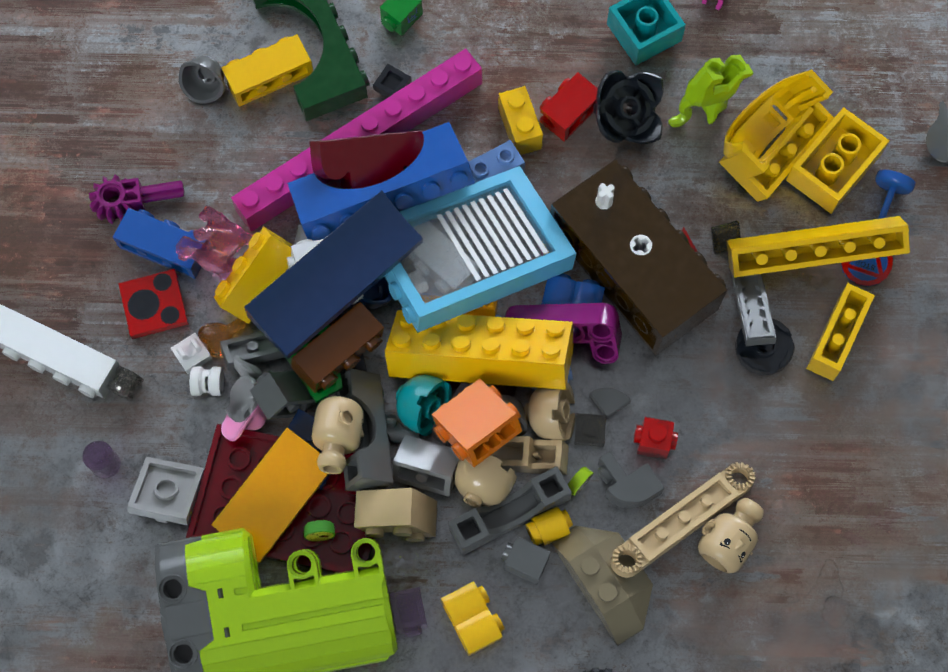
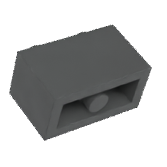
(281, 394)

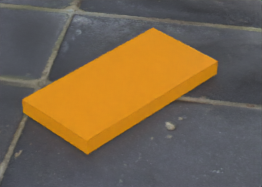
(274, 492)

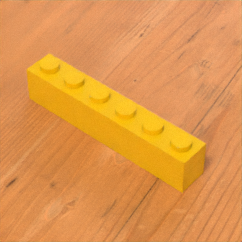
(818, 246)

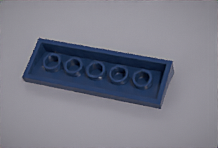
(333, 275)

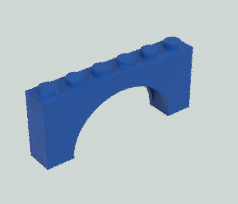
(434, 173)

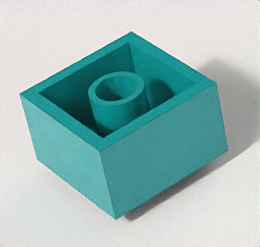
(645, 27)

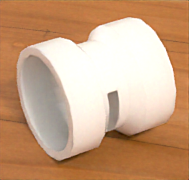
(206, 381)

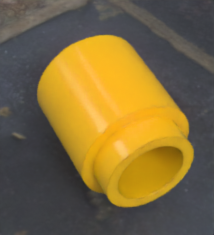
(549, 526)

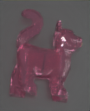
(221, 243)

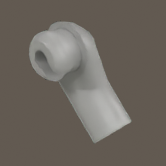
(396, 431)

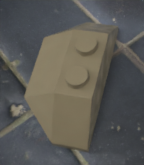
(616, 600)

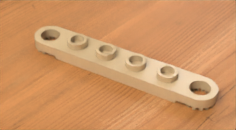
(682, 519)

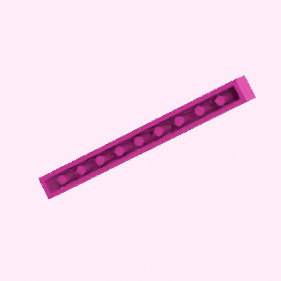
(396, 113)

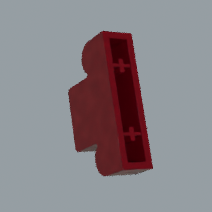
(365, 159)

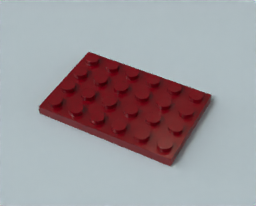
(230, 466)

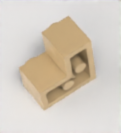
(397, 511)

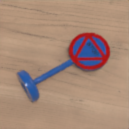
(875, 270)

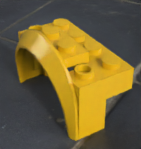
(760, 123)

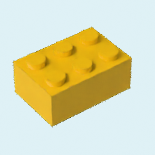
(837, 160)

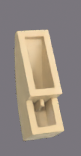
(533, 456)

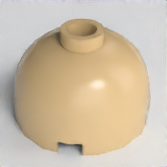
(550, 413)
(484, 484)

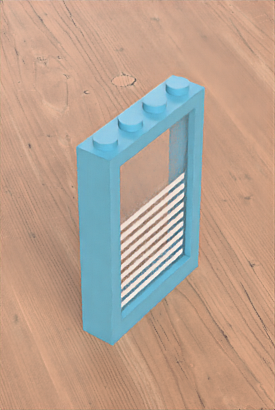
(477, 249)

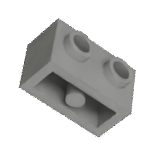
(425, 465)

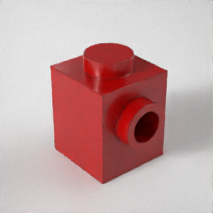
(655, 438)

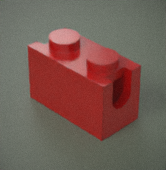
(569, 106)

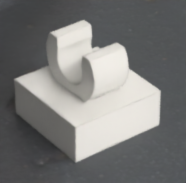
(191, 352)

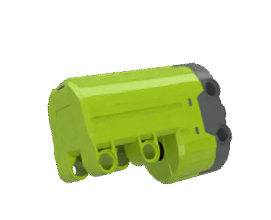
(227, 622)

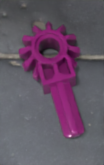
(130, 195)

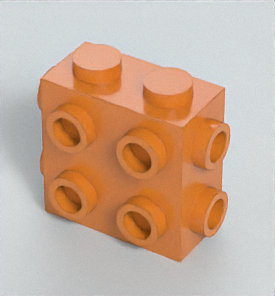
(477, 422)

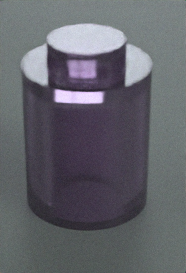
(101, 459)

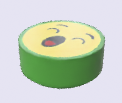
(319, 530)

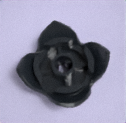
(641, 94)

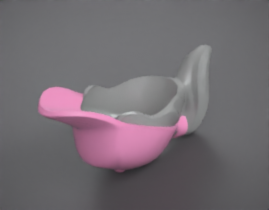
(243, 409)

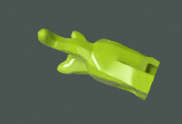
(712, 88)

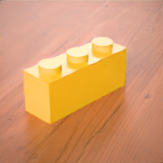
(267, 70)
(253, 272)
(840, 332)

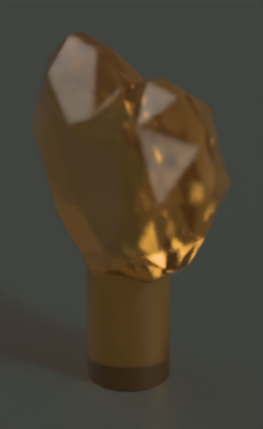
(215, 332)

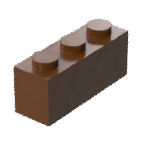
(338, 348)

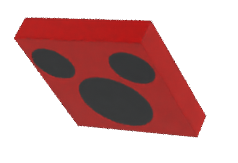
(153, 304)

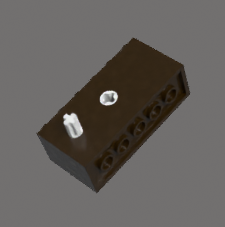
(638, 257)

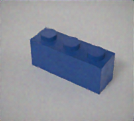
(154, 240)

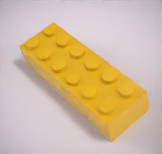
(484, 348)

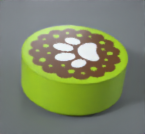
(579, 480)

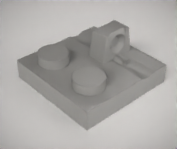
(165, 491)

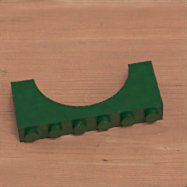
(337, 77)

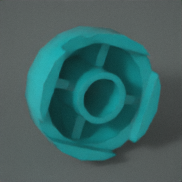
(420, 399)

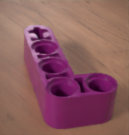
(591, 324)

